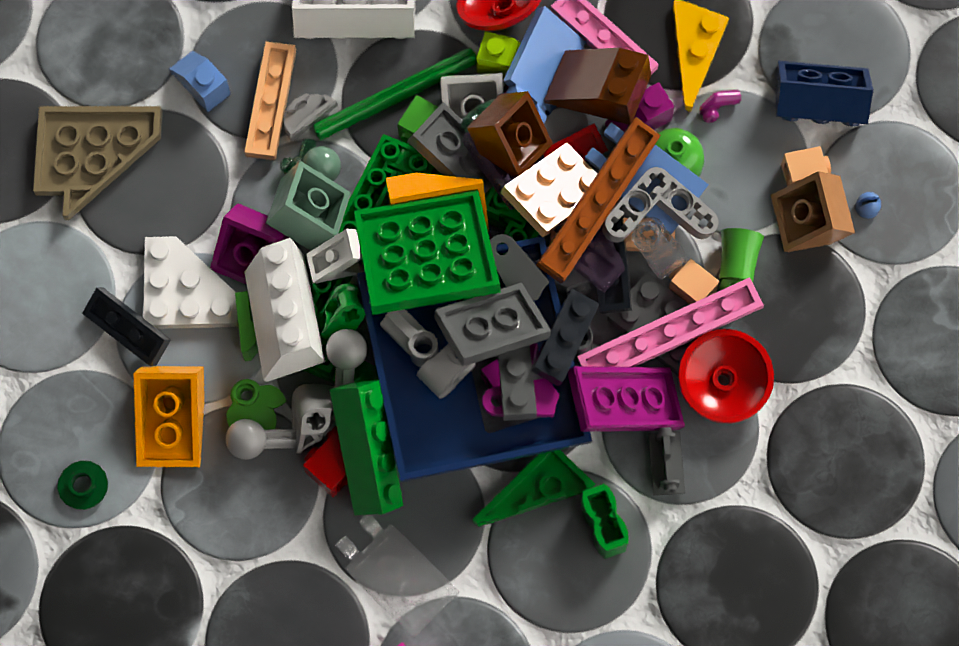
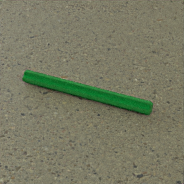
(394, 94)

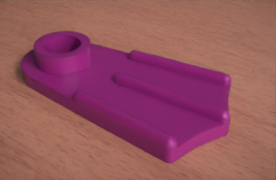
(545, 397)

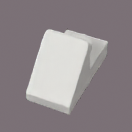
(336, 257)

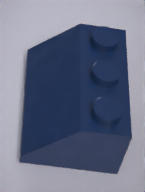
(823, 93)

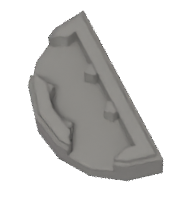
(306, 112)

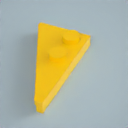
(698, 39)

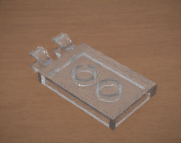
(398, 576)

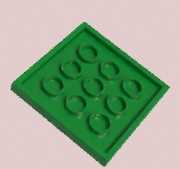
(426, 252)

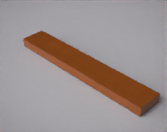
(598, 200)

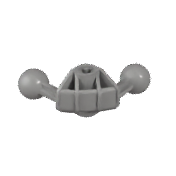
(311, 405)

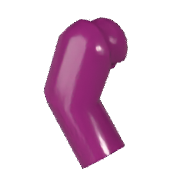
(715, 101)

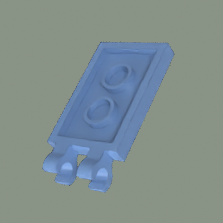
(540, 57)
(655, 158)

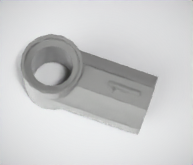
(410, 335)

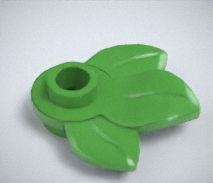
(259, 407)

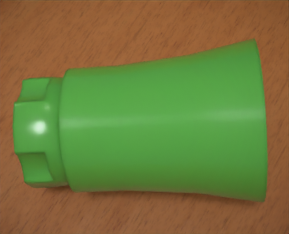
(738, 255)

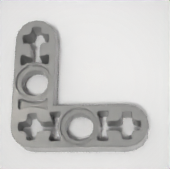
(662, 198)

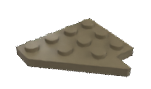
(88, 148)

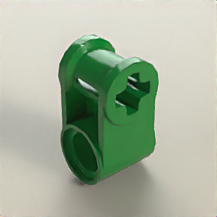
(341, 311)

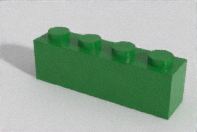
(366, 448)

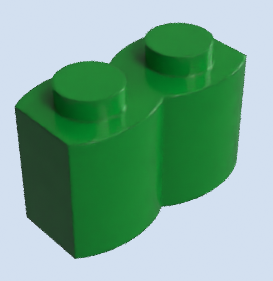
(609, 529)

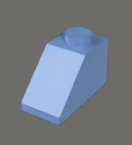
(201, 80)

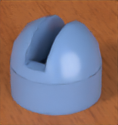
(870, 209)

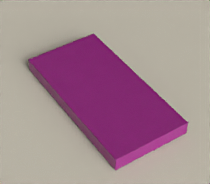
(625, 398)

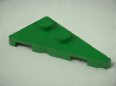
(542, 482)

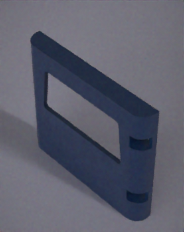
(448, 433)

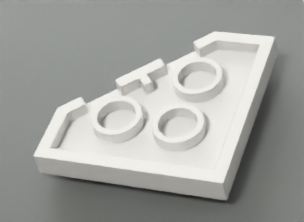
(183, 289)

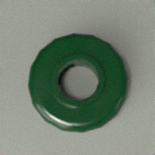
(93, 495)

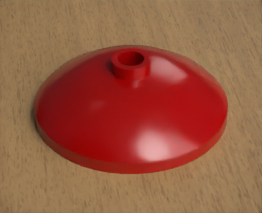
(495, 14)
(737, 358)

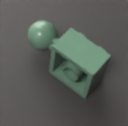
(308, 200)

